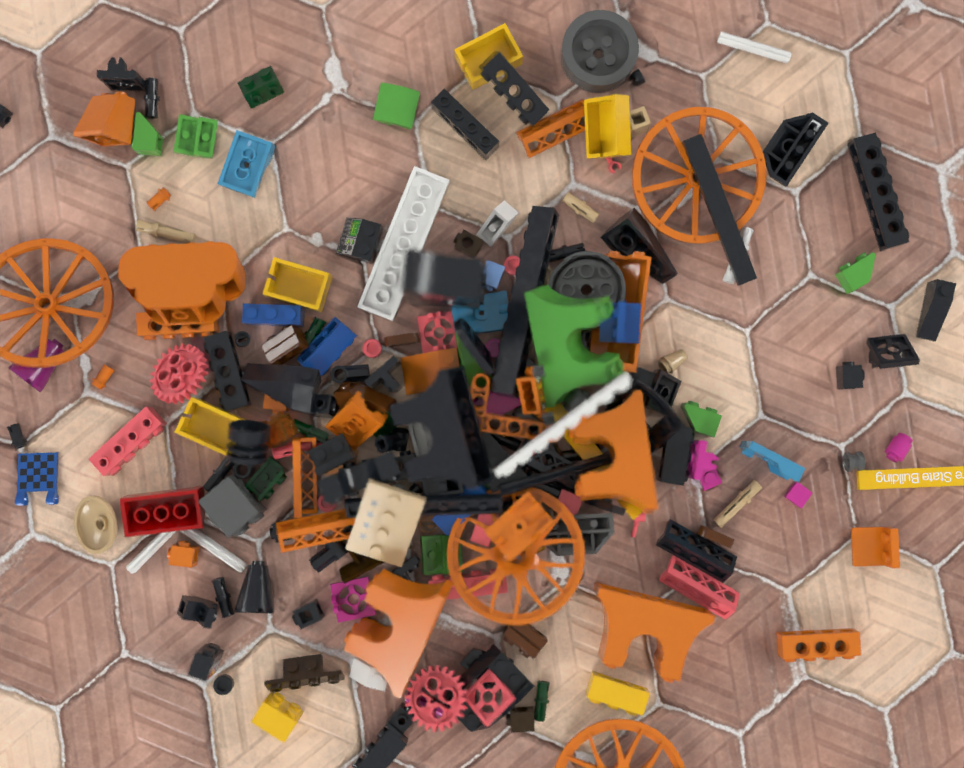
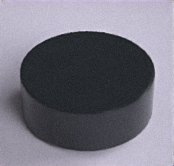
(223, 684)

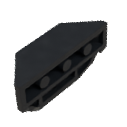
(792, 145)

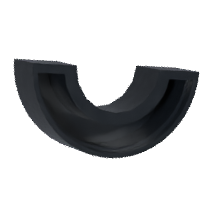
(357, 478)

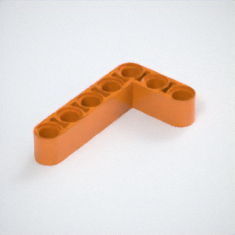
(505, 420)

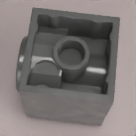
(232, 506)

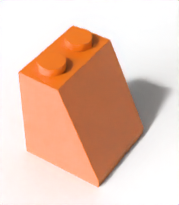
(107, 120)

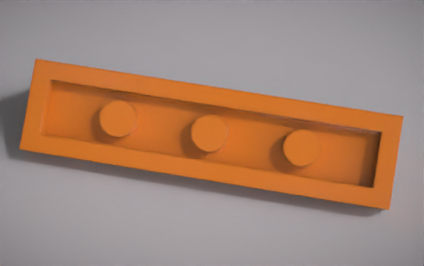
(551, 124)
(298, 511)
(314, 525)

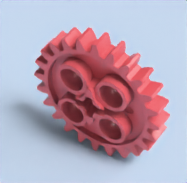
(179, 374)
(427, 714)

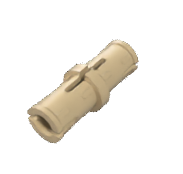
(580, 207)

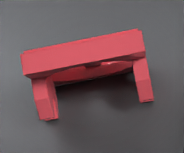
(425, 319)
(508, 697)

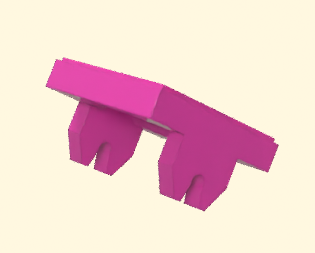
(700, 460)
(342, 615)

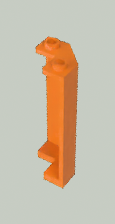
(636, 275)

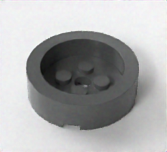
(612, 37)
(592, 270)

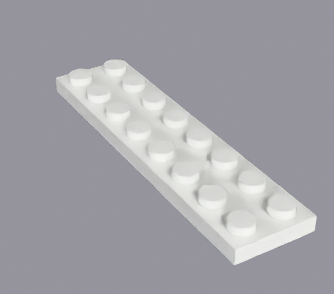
(407, 230)
(557, 429)

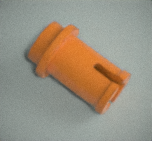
(159, 198)
(102, 377)

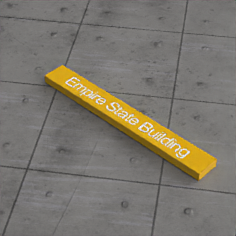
(910, 477)

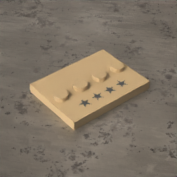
(385, 523)

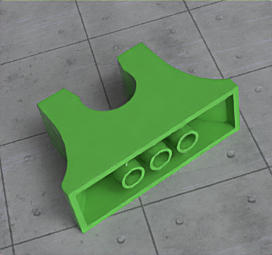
(558, 344)

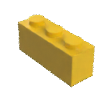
(617, 693)

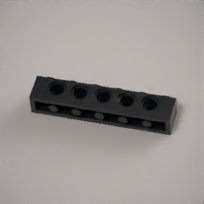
(875, 202)

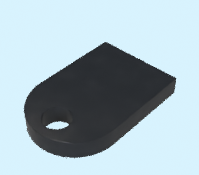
(474, 345)

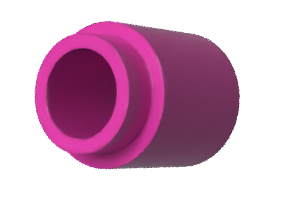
(898, 447)

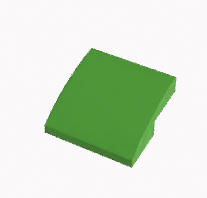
(396, 105)
(195, 136)
(435, 554)

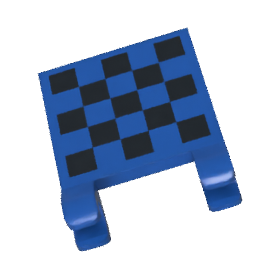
(36, 474)

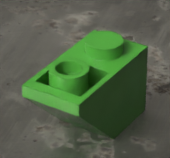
(146, 138)
(856, 274)
(701, 420)

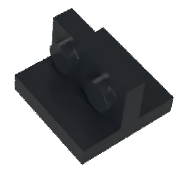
(384, 373)
(331, 454)

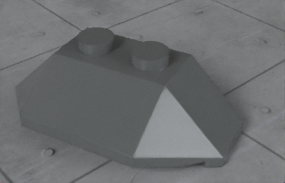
(595, 530)

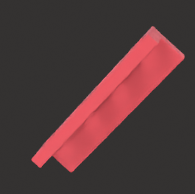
(699, 591)

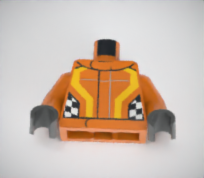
(532, 394)

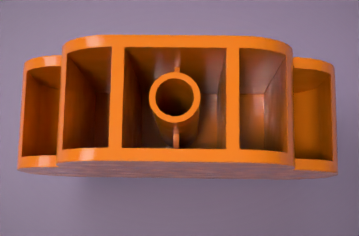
(183, 280)

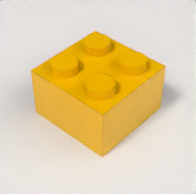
(277, 716)

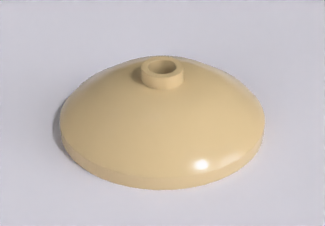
(95, 524)

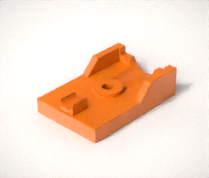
(356, 421)
(533, 521)

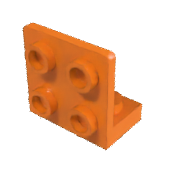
(875, 546)

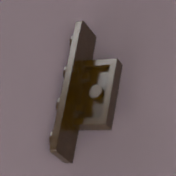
(359, 566)
(302, 672)

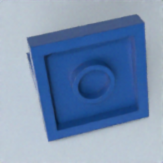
(622, 325)

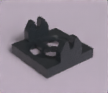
(120, 79)
(899, 341)

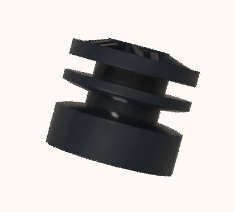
(248, 442)

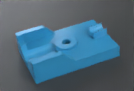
(244, 150)
(494, 313)
(776, 463)

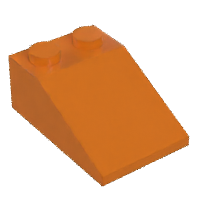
(422, 369)

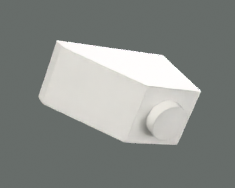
(497, 223)
(367, 675)

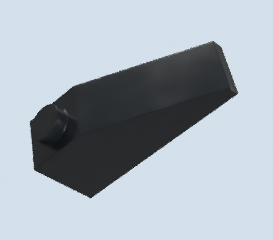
(935, 308)

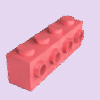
(128, 441)
(471, 580)

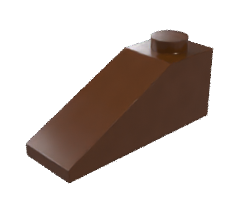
(374, 400)

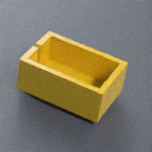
(476, 51)
(607, 126)
(297, 284)
(207, 425)

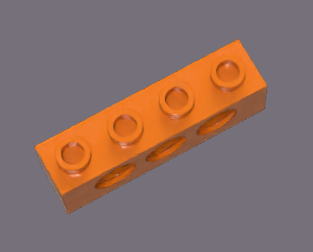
(147, 328)
(788, 640)

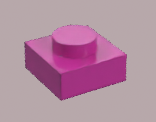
(710, 479)

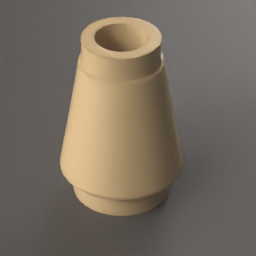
(672, 361)

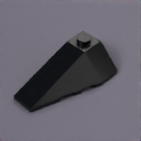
(634, 234)
(288, 384)

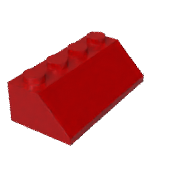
(162, 511)

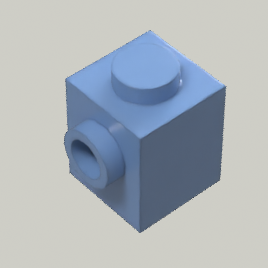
(493, 275)

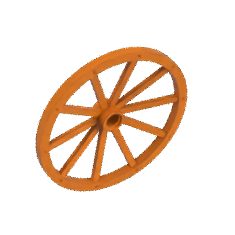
(703, 112)
(55, 301)

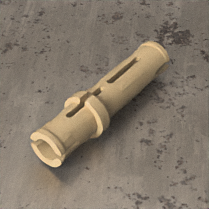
(158, 230)
(743, 497)

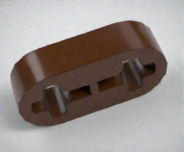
(402, 339)
(715, 536)

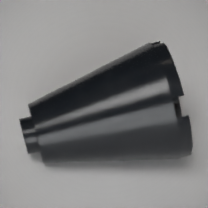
(256, 590)

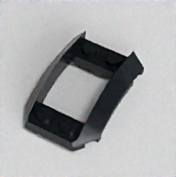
(665, 427)
(505, 671)

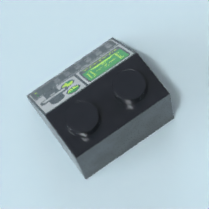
(360, 239)

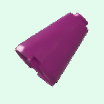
(38, 376)

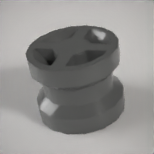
(854, 461)

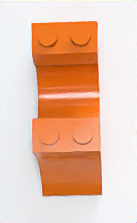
(626, 438)
(413, 614)
(636, 614)

